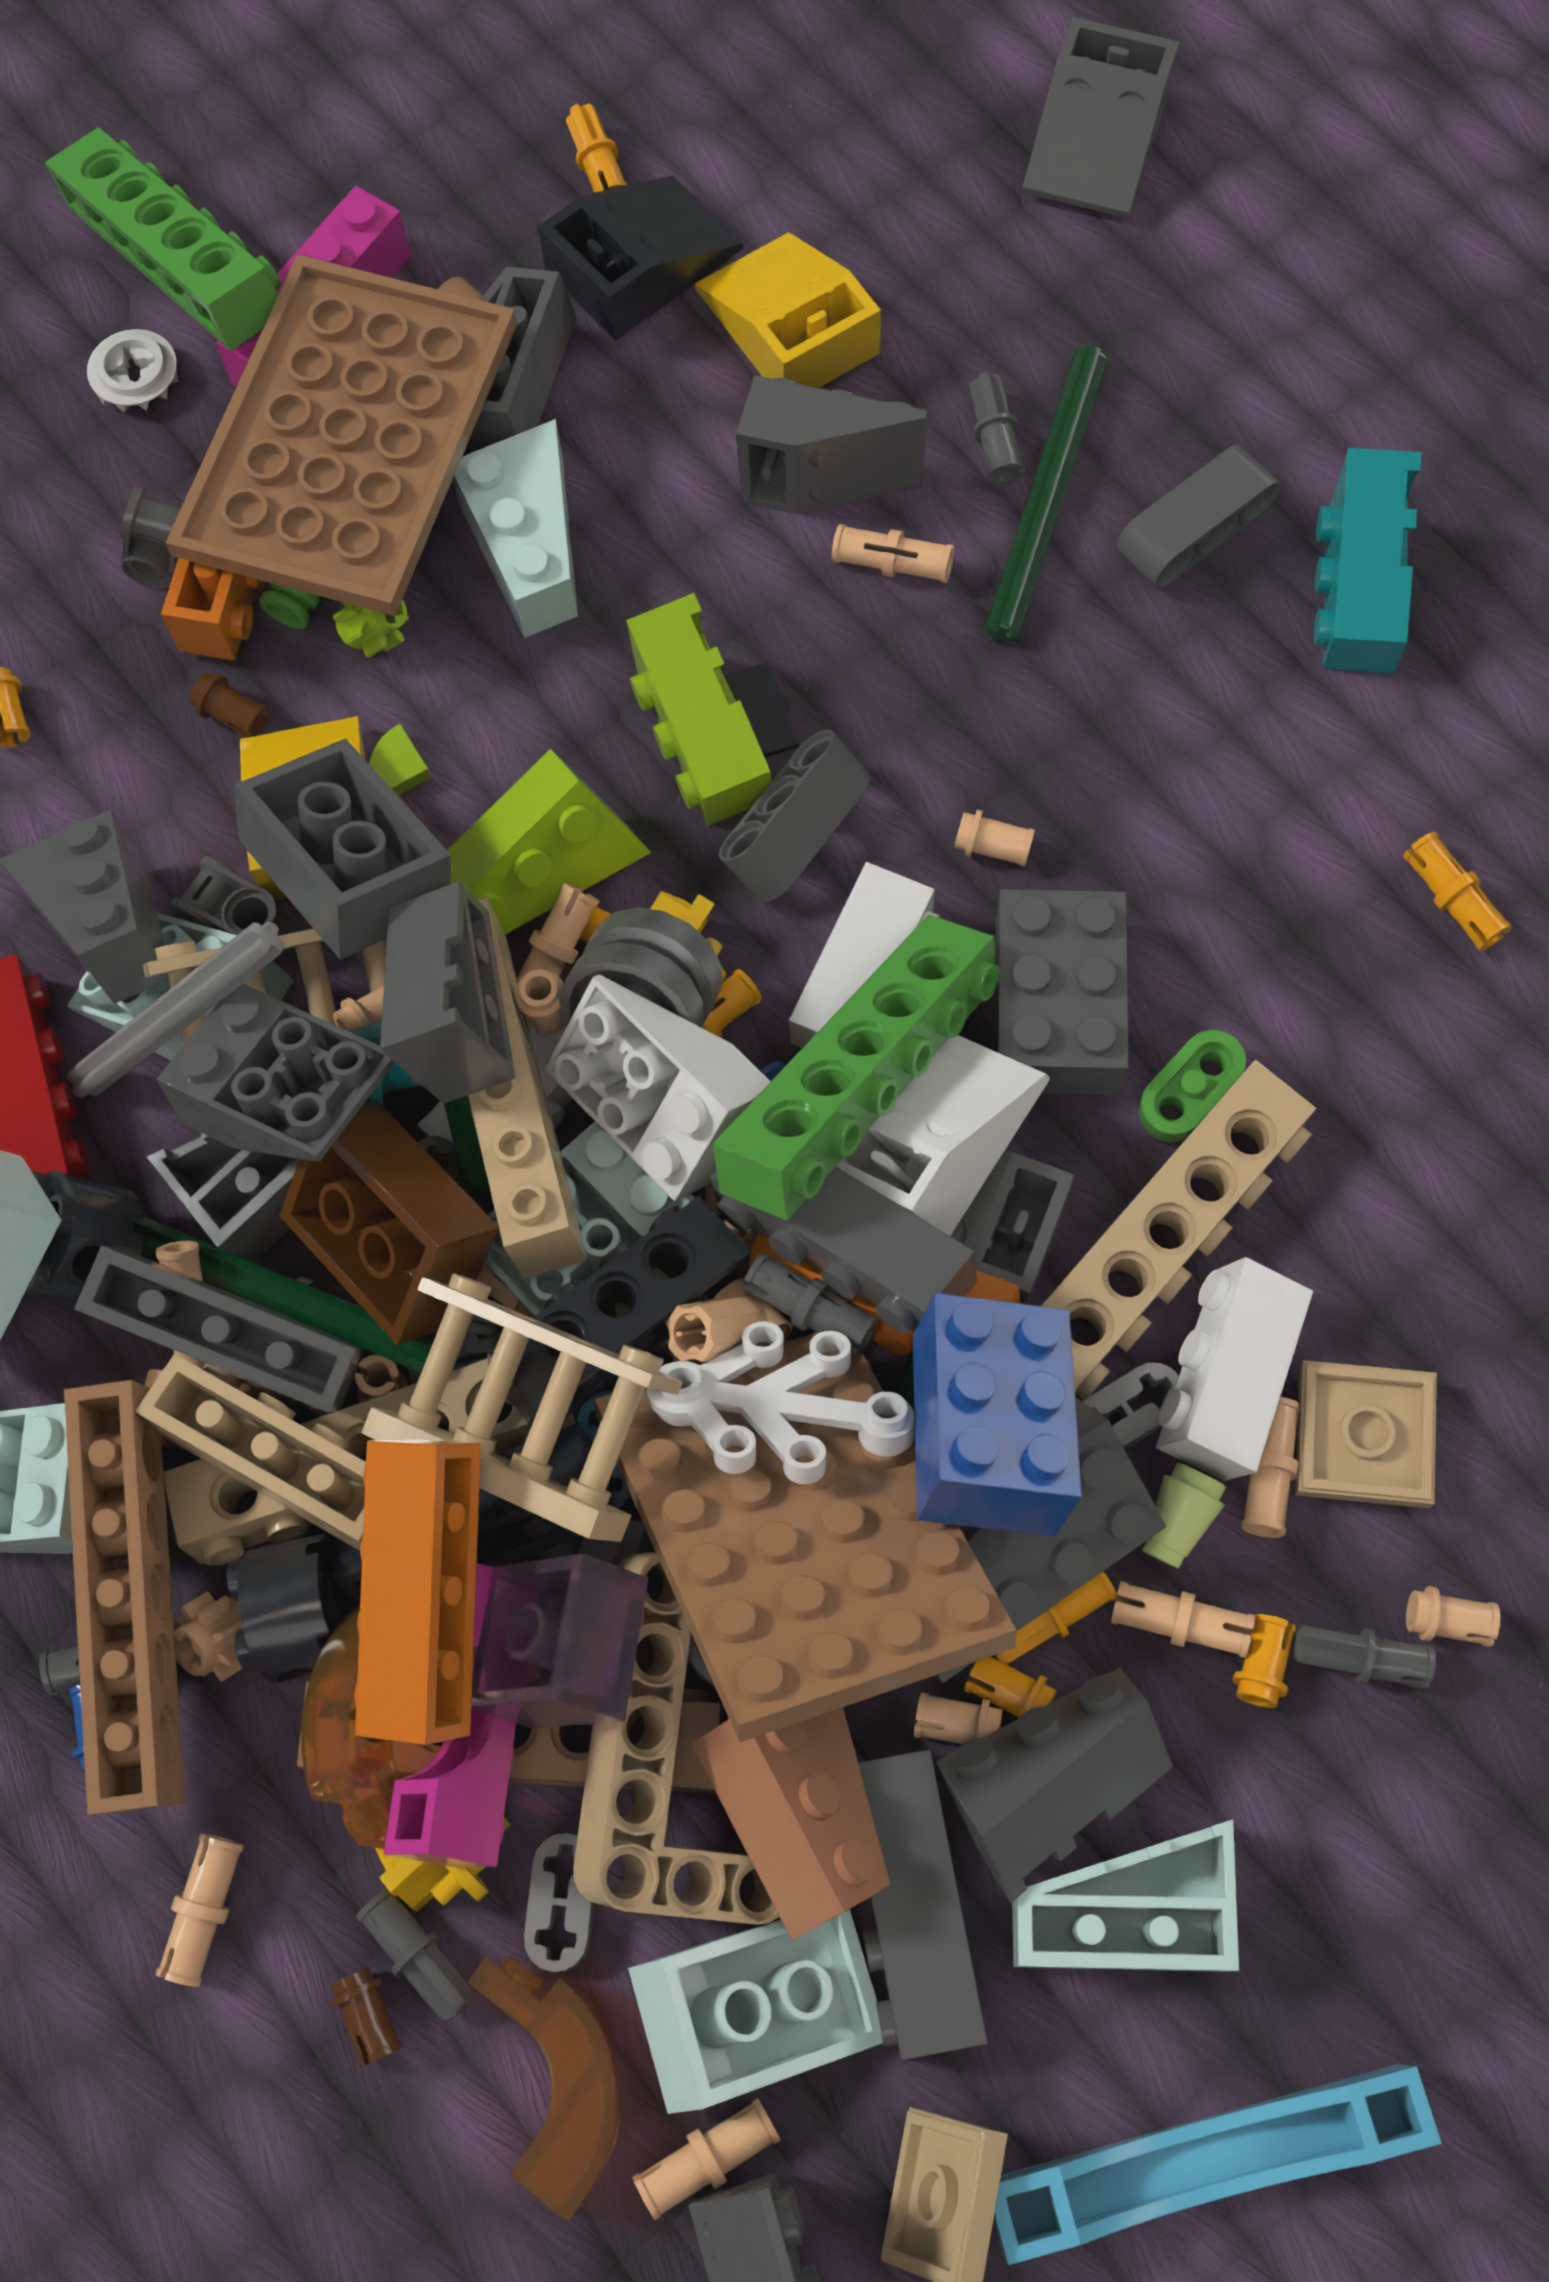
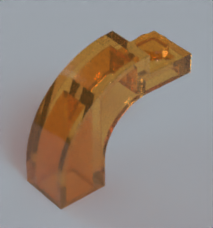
(335, 1761)
(585, 2077)

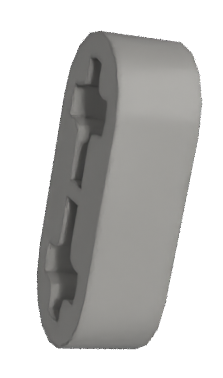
(1126, 1390)
(543, 1904)

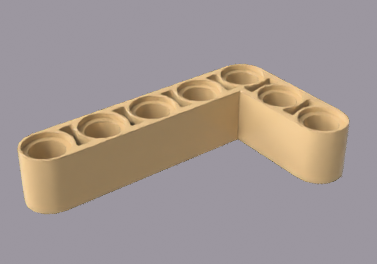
(649, 1769)

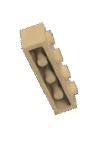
(260, 1445)

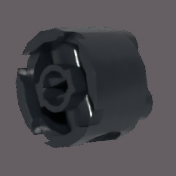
(91, 1218)
(286, 1606)

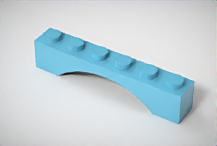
(1211, 2159)

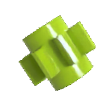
(370, 629)

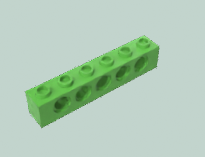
(167, 237)
(855, 1067)

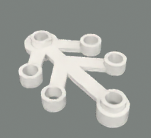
(882, 1422)

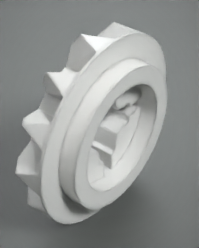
(109, 368)

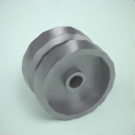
(651, 957)

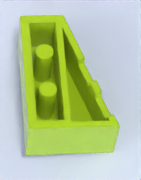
(696, 711)
(536, 839)

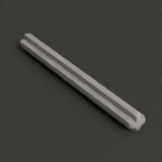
(177, 1008)

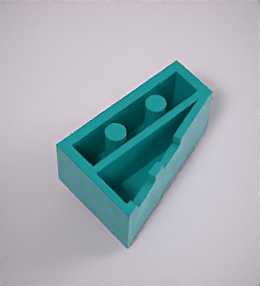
(1366, 562)

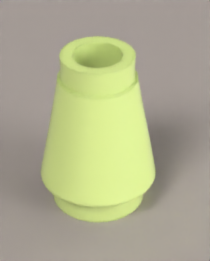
(1188, 1506)

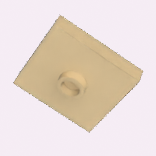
(1366, 1434)
(944, 2198)

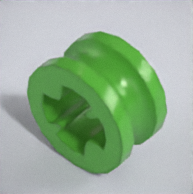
(289, 605)

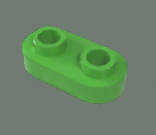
(1188, 1087)

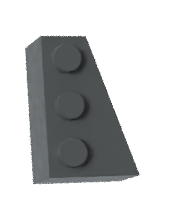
(532, 356)
(96, 900)
(445, 995)
(230, 1192)
(1054, 1773)

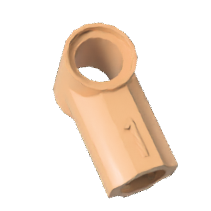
(717, 1325)

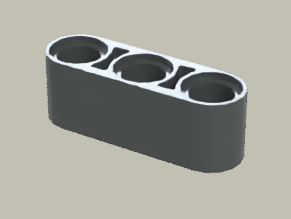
(1198, 516)
(794, 816)

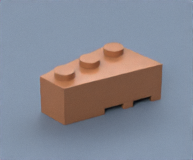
(799, 1815)

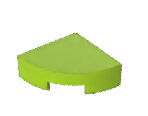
(398, 761)

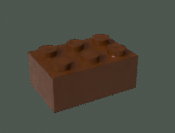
(385, 1219)

